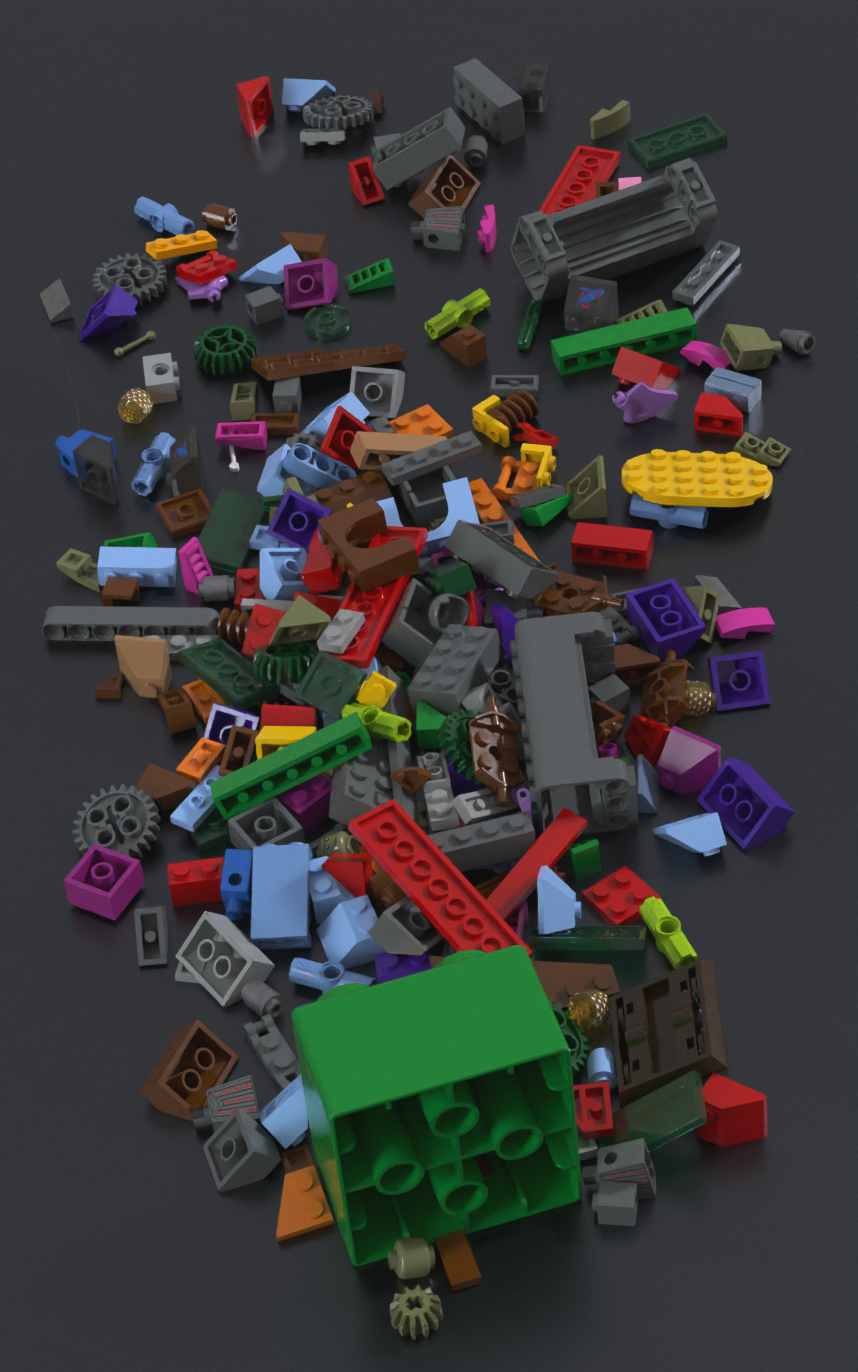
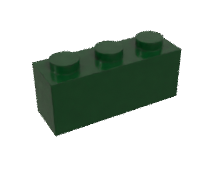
(449, 577)

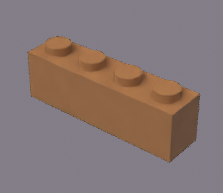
(376, 448)

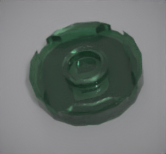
(327, 321)

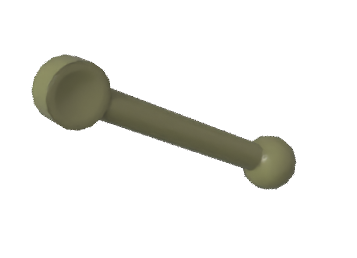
(150, 335)

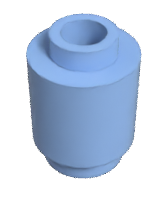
(602, 1067)

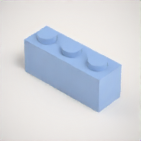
(148, 565)

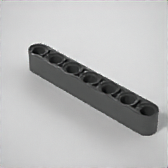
(104, 622)

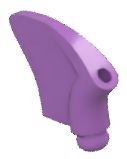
(209, 290)
(643, 402)
(522, 799)

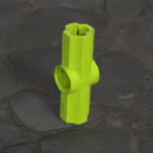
(457, 314)
(380, 723)
(667, 933)

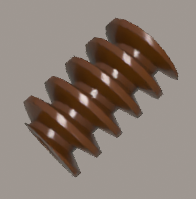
(515, 410)
(233, 625)

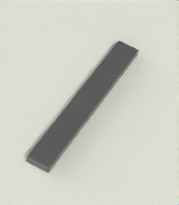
(399, 752)

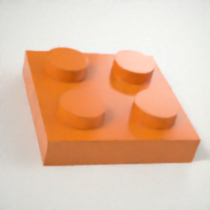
(422, 422)

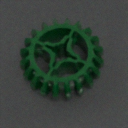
(224, 349)
(284, 662)

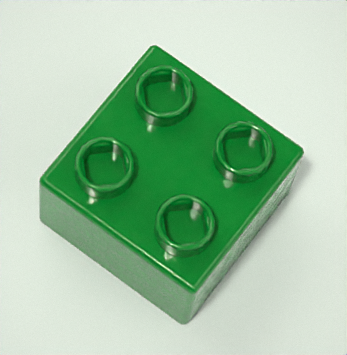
(424, 1079)

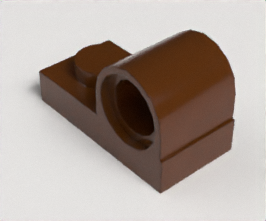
(177, 710)

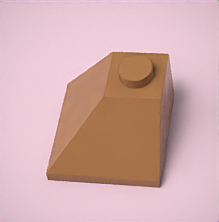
(144, 664)

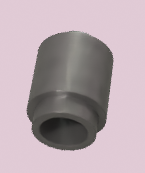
(217, 588)
(262, 998)

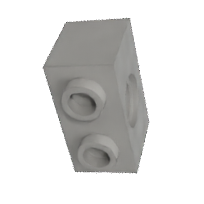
(160, 378)

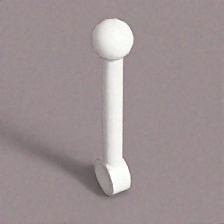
(234, 466)

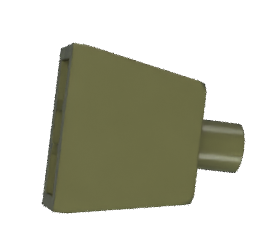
(748, 347)

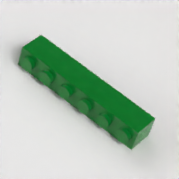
(642, 335)
(290, 766)

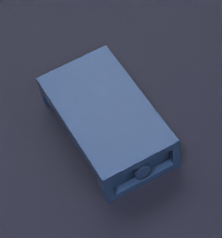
(281, 896)

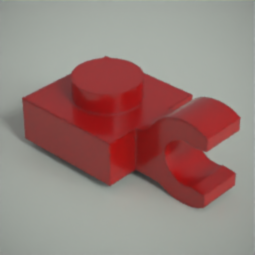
(535, 436)

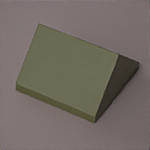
(588, 492)
(300, 623)

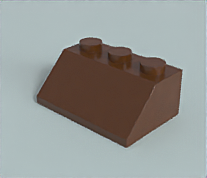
(444, 186)
(353, 491)
(187, 1069)

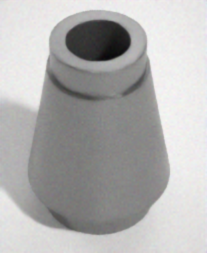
(798, 340)

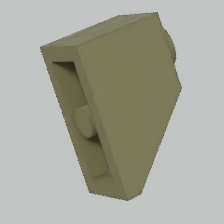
(706, 605)

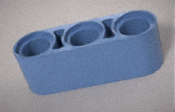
(316, 466)

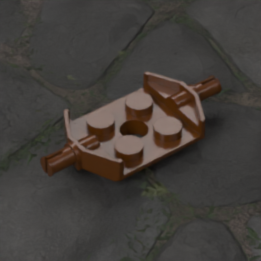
(588, 593)
(665, 691)
(496, 734)

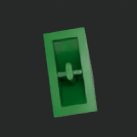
(427, 726)
(582, 859)

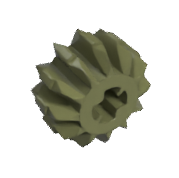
(415, 1312)

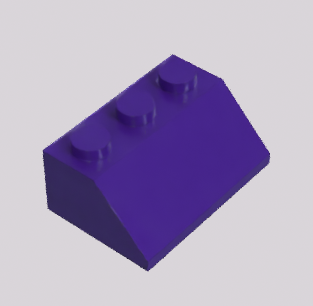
(664, 618)
(745, 804)

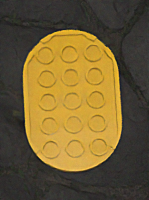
(697, 478)

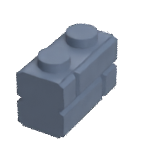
(740, 389)

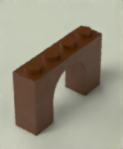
(371, 565)

